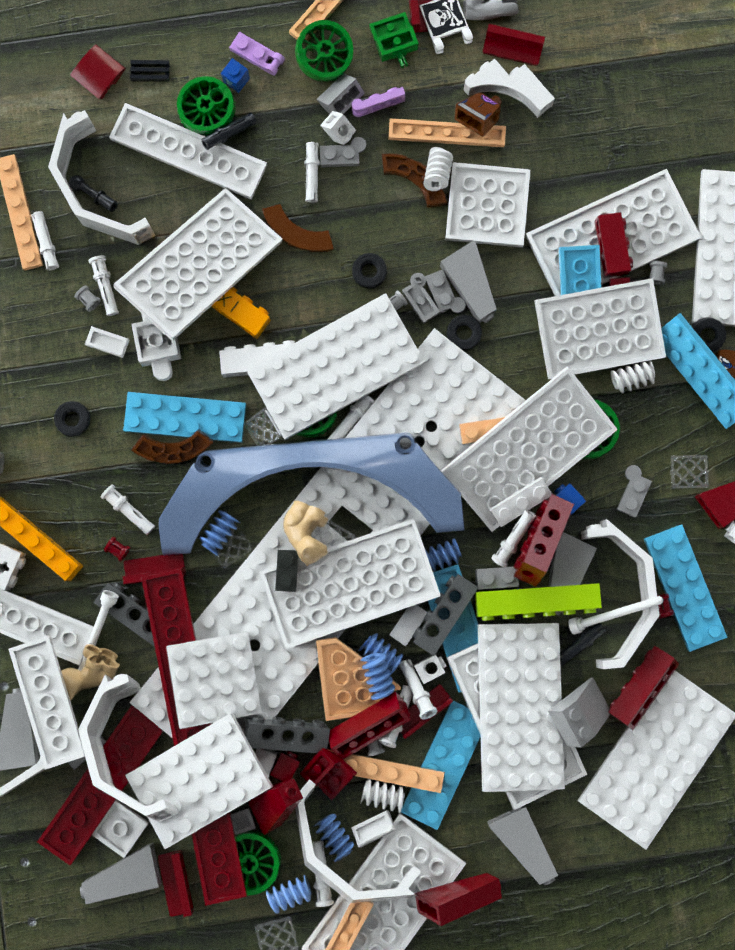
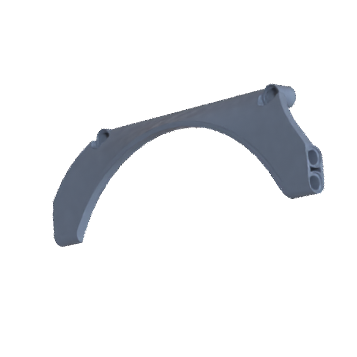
(373, 456)

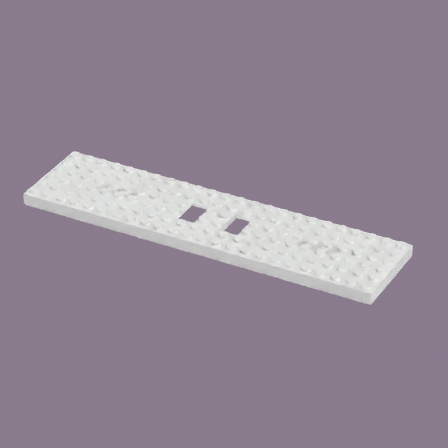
(443, 390)

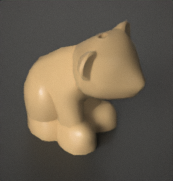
(299, 525)
(98, 663)

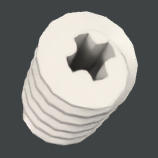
(438, 169)
(633, 376)
(383, 795)

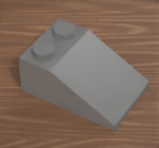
(580, 714)

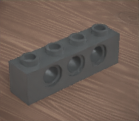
(466, 590)
(124, 614)
(294, 742)

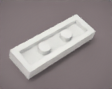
(520, 501)

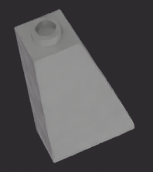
(469, 279)
(570, 562)
(17, 737)
(522, 839)
(127, 876)

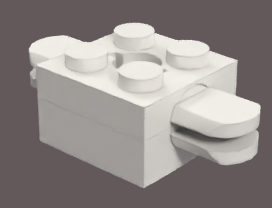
(155, 348)

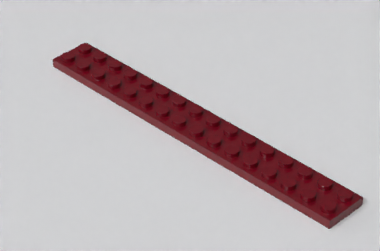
(216, 842)

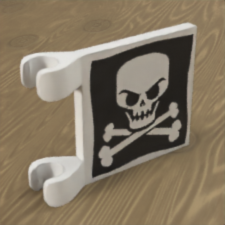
(445, 19)

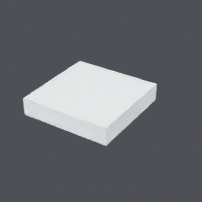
(120, 828)

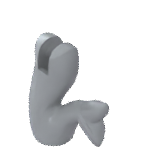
(492, 9)

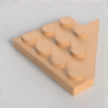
(343, 680)

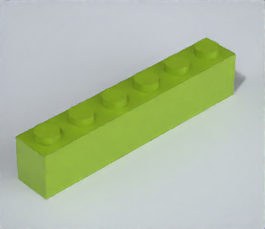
(538, 600)

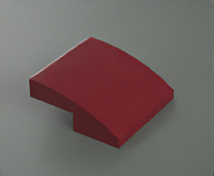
(97, 71)
(328, 773)

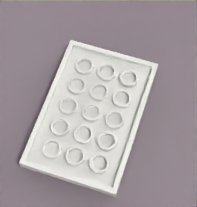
(600, 328)
(201, 778)

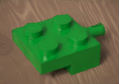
(394, 38)

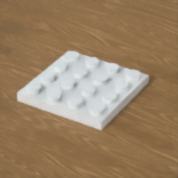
(487, 204)
(213, 679)

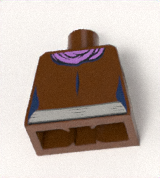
(478, 113)

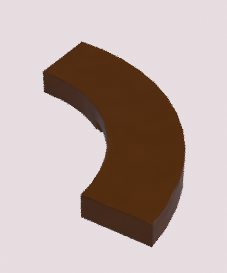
(415, 172)
(294, 235)
(172, 452)

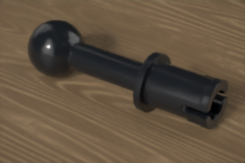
(100, 198)

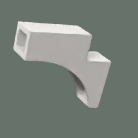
(520, 85)

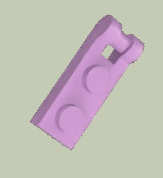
(256, 53)
(378, 102)

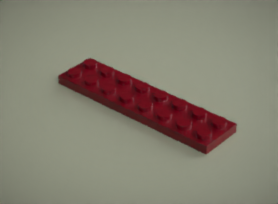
(88, 804)

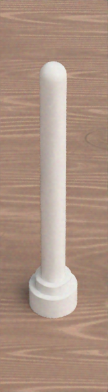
(107, 599)
(577, 624)

